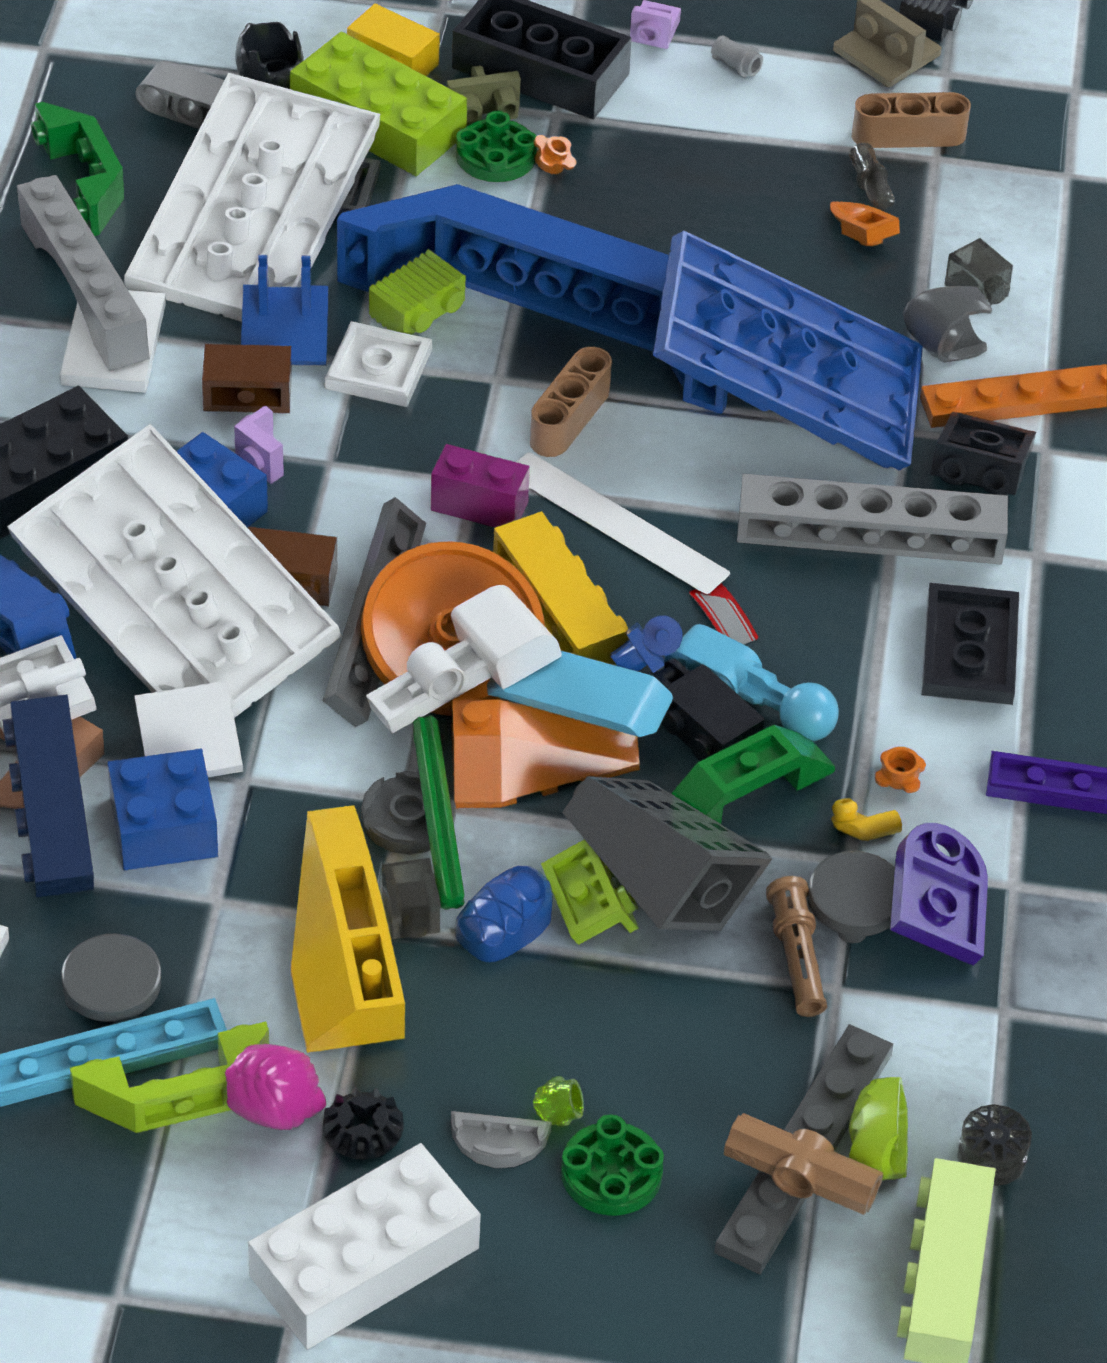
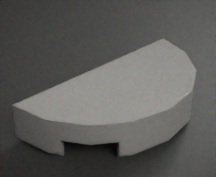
(499, 1139)

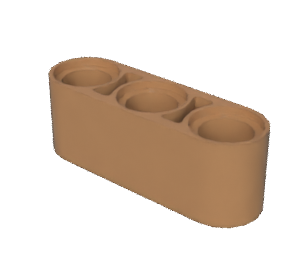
(911, 119)
(570, 401)

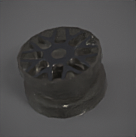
(996, 1142)

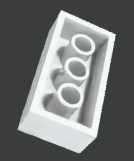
(364, 1245)

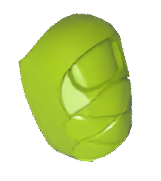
(881, 1128)

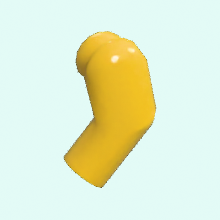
(864, 827)

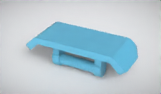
(592, 694)

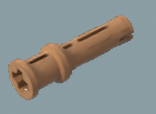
(808, 991)

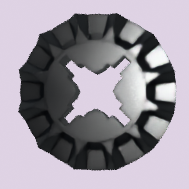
(360, 1140)

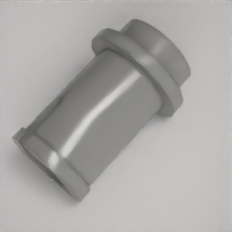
(745, 60)

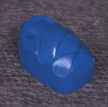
(505, 914)

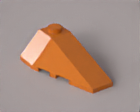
(519, 750)

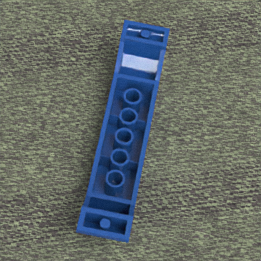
(521, 260)

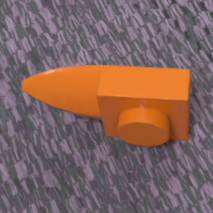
(865, 222)

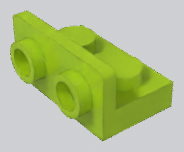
(588, 893)

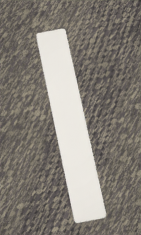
(623, 525)

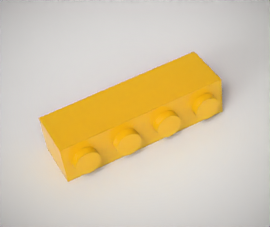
(569, 601)

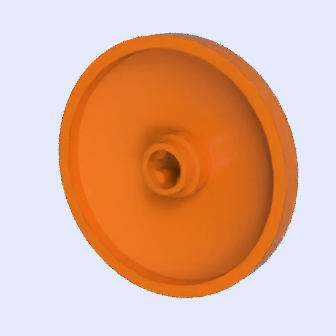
(415, 602)

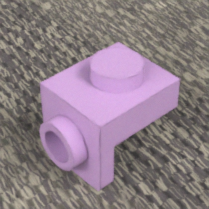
(654, 24)
(257, 445)

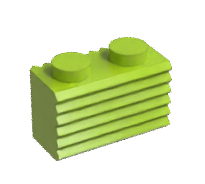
(417, 294)

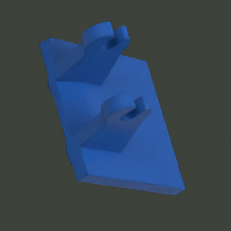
(287, 315)

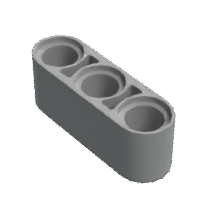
(178, 93)

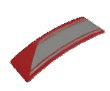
(726, 614)

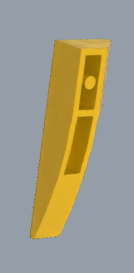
(342, 942)

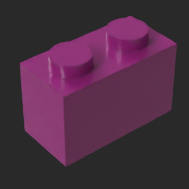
(479, 487)

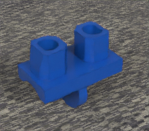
(647, 646)

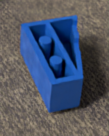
(29, 611)

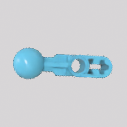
(803, 709)

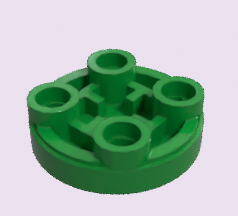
(496, 148)
(612, 1167)

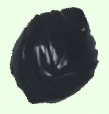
(268, 53)

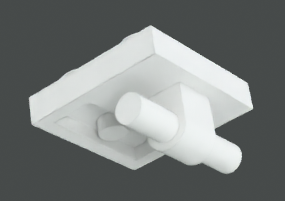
(44, 672)

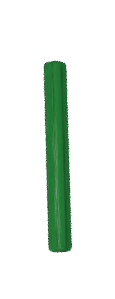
(438, 812)

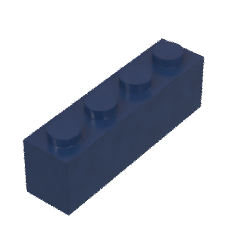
(51, 796)

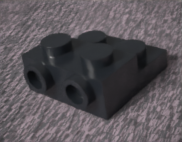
(982, 454)

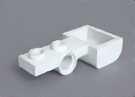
(496, 641)

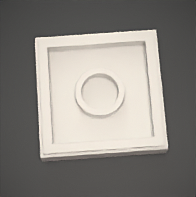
(378, 364)
(189, 721)

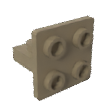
(886, 43)

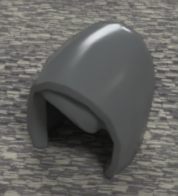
(942, 321)

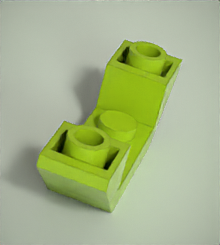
(104, 1090)

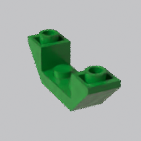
(72, 132)
(750, 766)

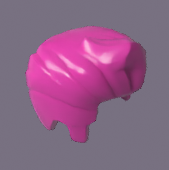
(274, 1087)

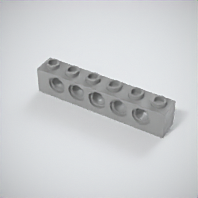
(873, 519)

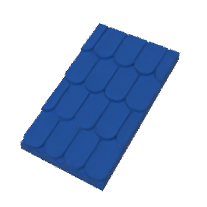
(789, 351)

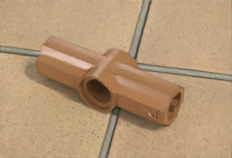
(803, 1163)

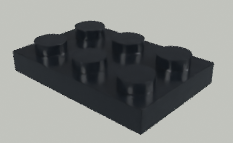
(970, 643)

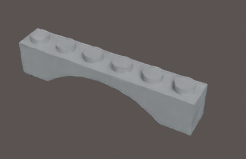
(105, 302)

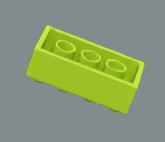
(415, 112)

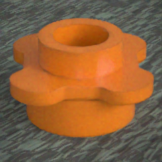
(554, 154)
(900, 769)

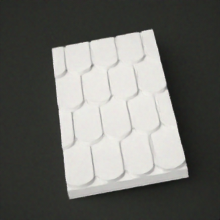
(253, 184)
(173, 575)

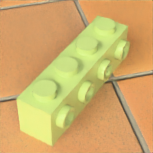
(949, 1262)

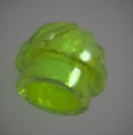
(559, 1101)

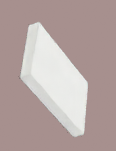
(85, 366)

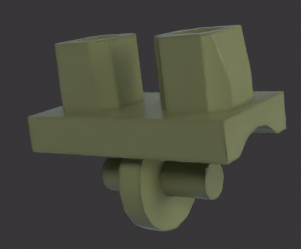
(488, 93)

